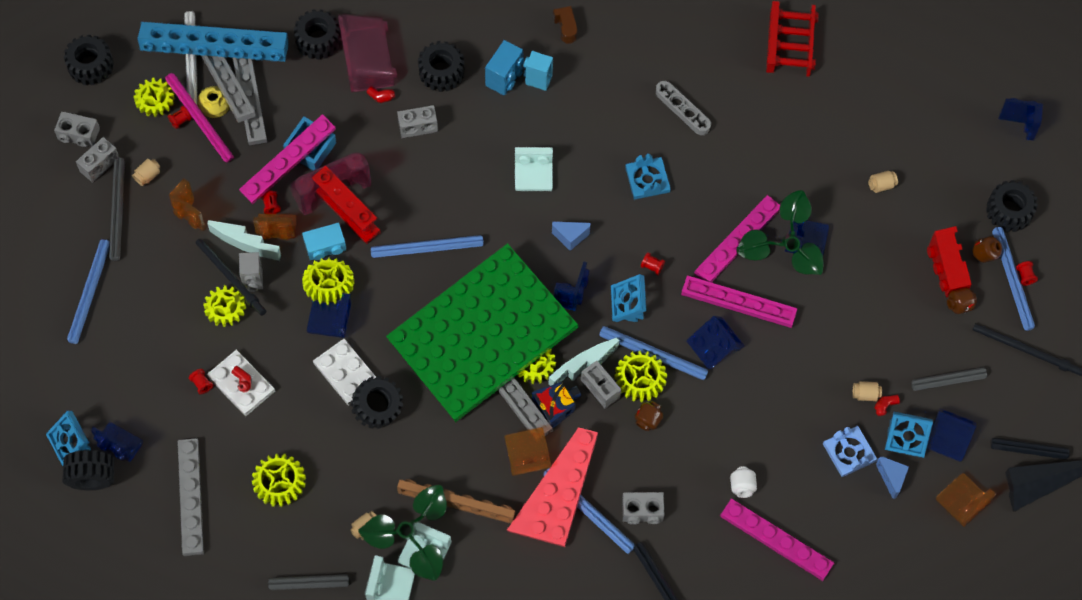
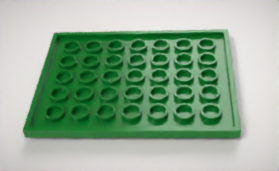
(482, 332)

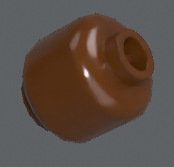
(987, 249)
(961, 300)
(648, 416)

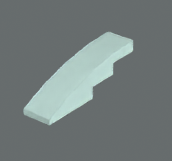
(238, 237)
(580, 362)

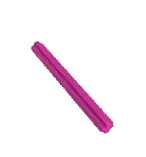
(199, 117)

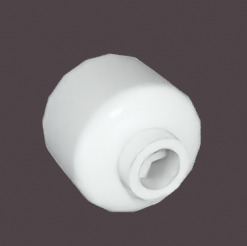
(743, 482)

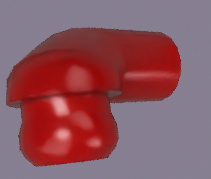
(381, 96)
(244, 379)
(884, 402)

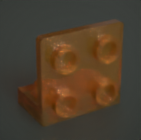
(182, 202)
(275, 226)
(527, 451)
(964, 499)

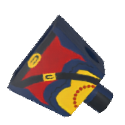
(555, 402)

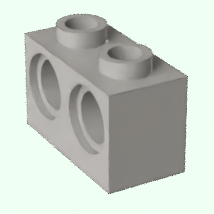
(417, 121)
(77, 125)
(97, 159)
(251, 271)
(600, 384)
(642, 502)

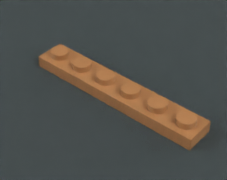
(464, 502)

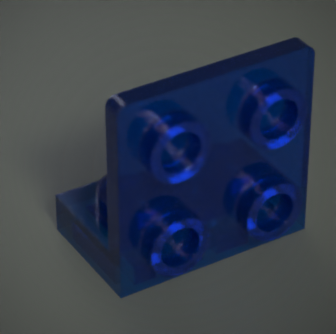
(1023, 112)
(811, 232)
(571, 296)
(331, 318)
(714, 341)
(951, 434)
(118, 441)

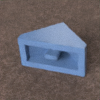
(570, 232)
(892, 474)

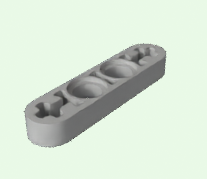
(685, 106)

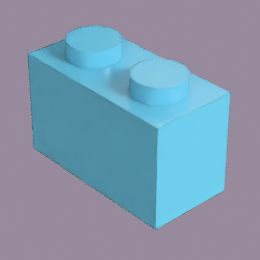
(538, 70)
(324, 241)

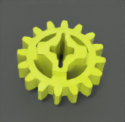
(148, 104)
(221, 314)
(543, 363)

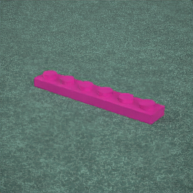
(287, 159)
(726, 251)
(739, 301)
(777, 539)

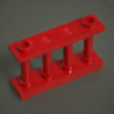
(776, 29)
(346, 204)

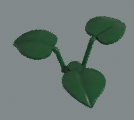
(807, 259)
(380, 532)

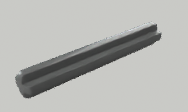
(949, 378)
(308, 582)

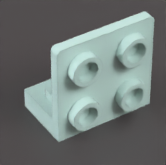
(533, 168)
(424, 536)
(389, 581)

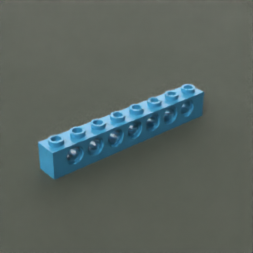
(213, 41)

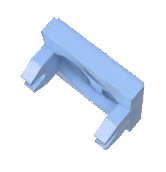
(844, 469)

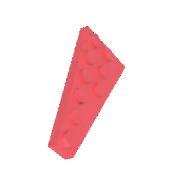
(553, 503)

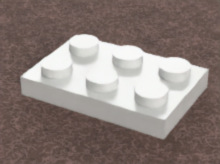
(343, 369)
(228, 383)

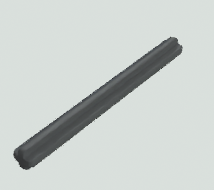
(117, 209)

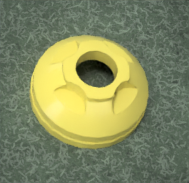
(215, 108)

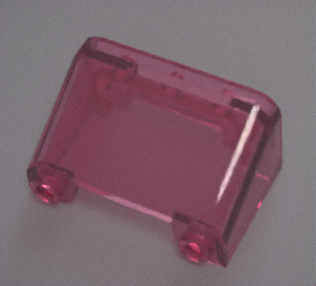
(366, 52)
(352, 167)

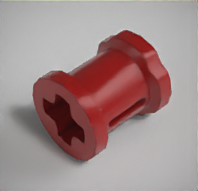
(179, 117)
(270, 203)
(652, 263)
(1026, 273)
(200, 381)

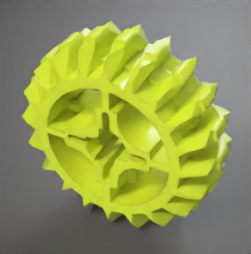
(327, 275)
(633, 389)
(291, 488)

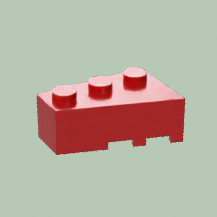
(947, 261)

